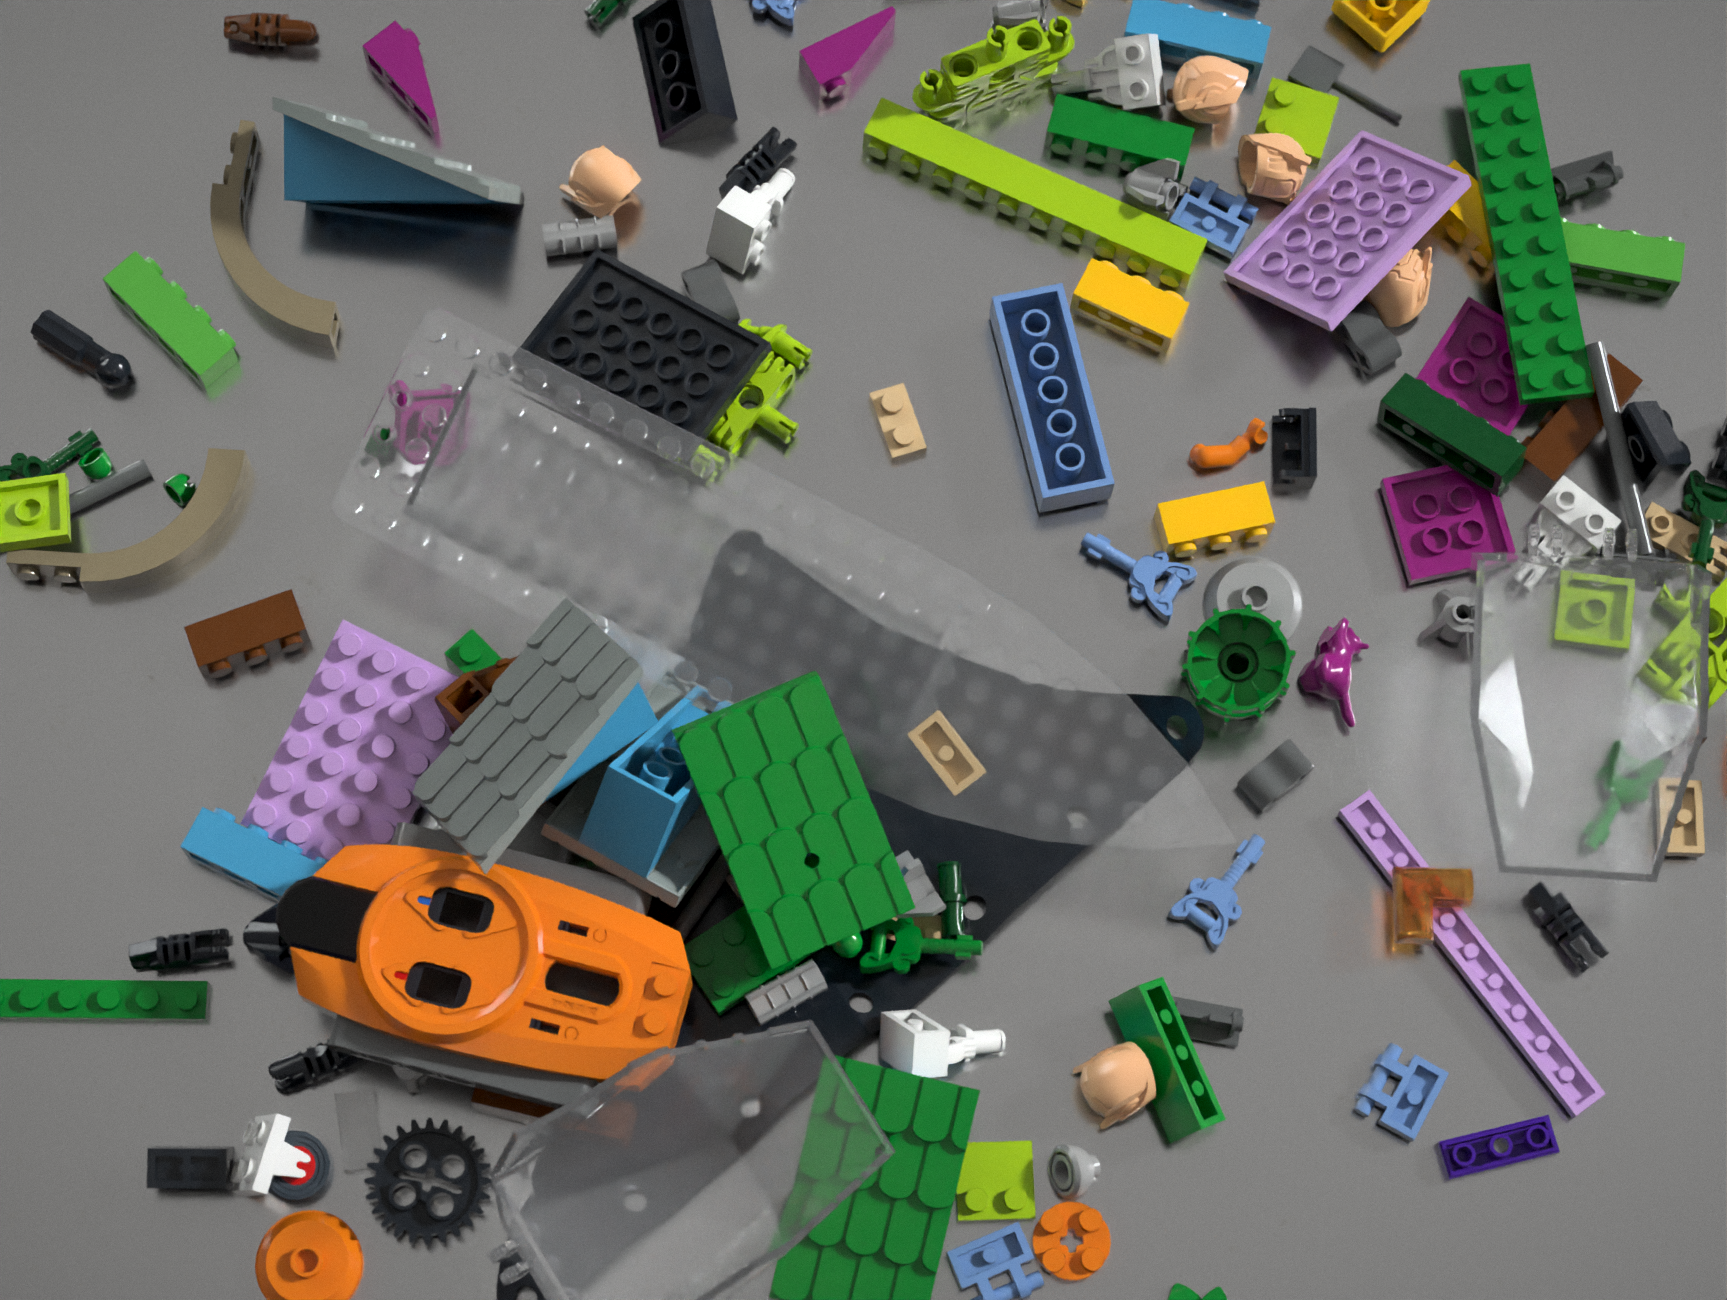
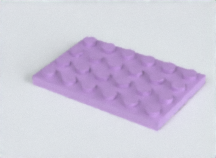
(1347, 229)
(354, 748)

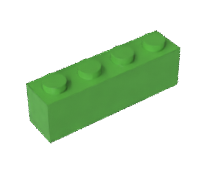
(1623, 258)
(171, 319)

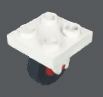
(280, 1161)

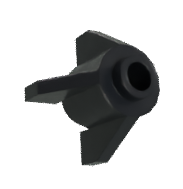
(263, 940)

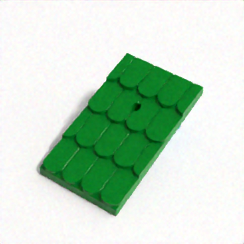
(793, 819)
(894, 1225)

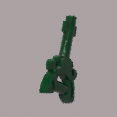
(33, 467)
(1705, 513)

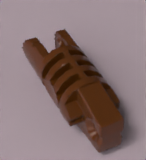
(268, 29)

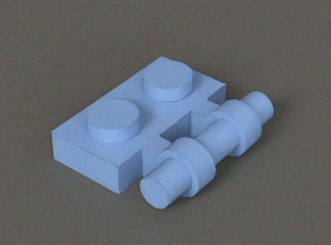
(1220, 228)
(1412, 1098)
(994, 1255)

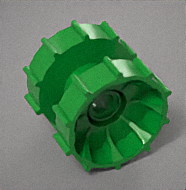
(1243, 635)

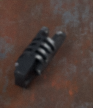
(758, 163)
(1565, 924)
(180, 950)
(301, 1068)

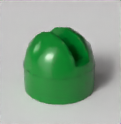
(96, 464)
(179, 489)
(849, 946)

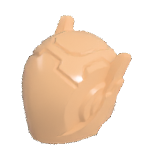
(1207, 88)
(1272, 165)
(600, 181)
(1403, 289)
(1117, 1082)

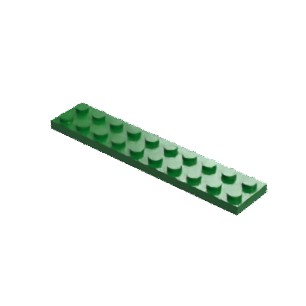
(1525, 234)

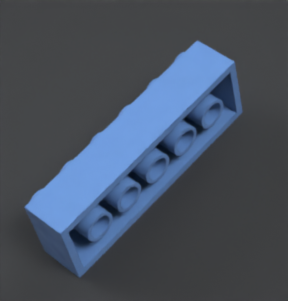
(1051, 398)

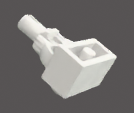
(1126, 73)
(743, 221)
(1580, 516)
(926, 1048)

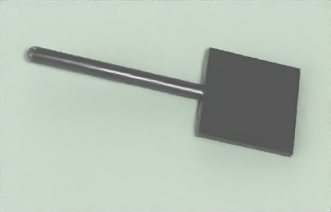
(1321, 71)

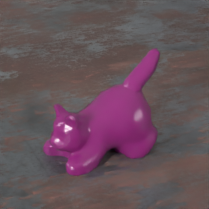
(1332, 671)

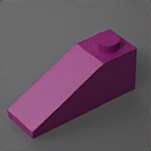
(839, 59)
(398, 61)

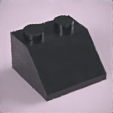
(1653, 444)

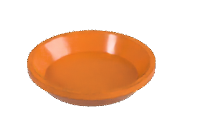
(309, 1258)

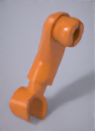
(1228, 455)

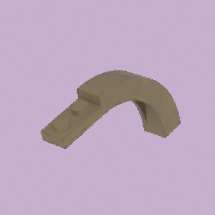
(280, 306)
(159, 555)

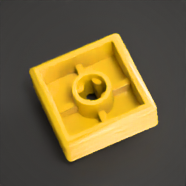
(1379, 24)

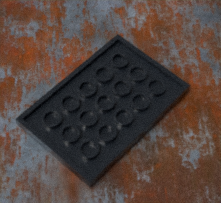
(648, 344)

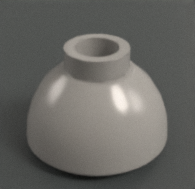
(1072, 1170)

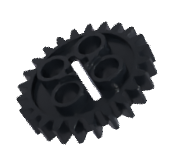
(438, 1147)

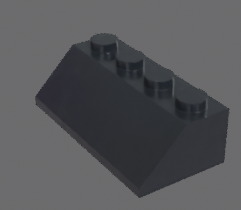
(684, 69)

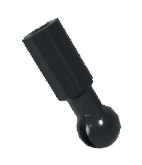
(80, 349)

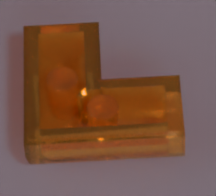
(1421, 889)

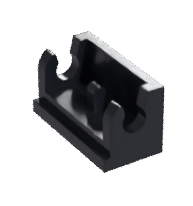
(1294, 448)
(189, 1166)

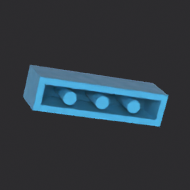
(1194, 32)
(247, 853)

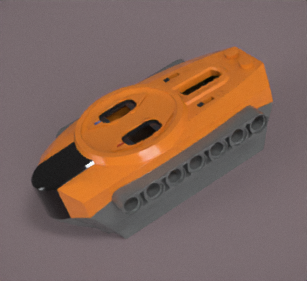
(484, 980)

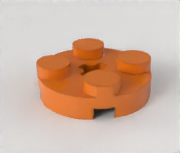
(1089, 1255)

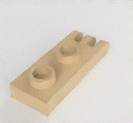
(1678, 534)

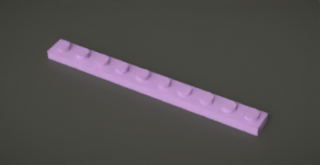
(1480, 964)

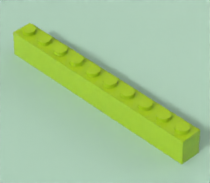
(1033, 193)

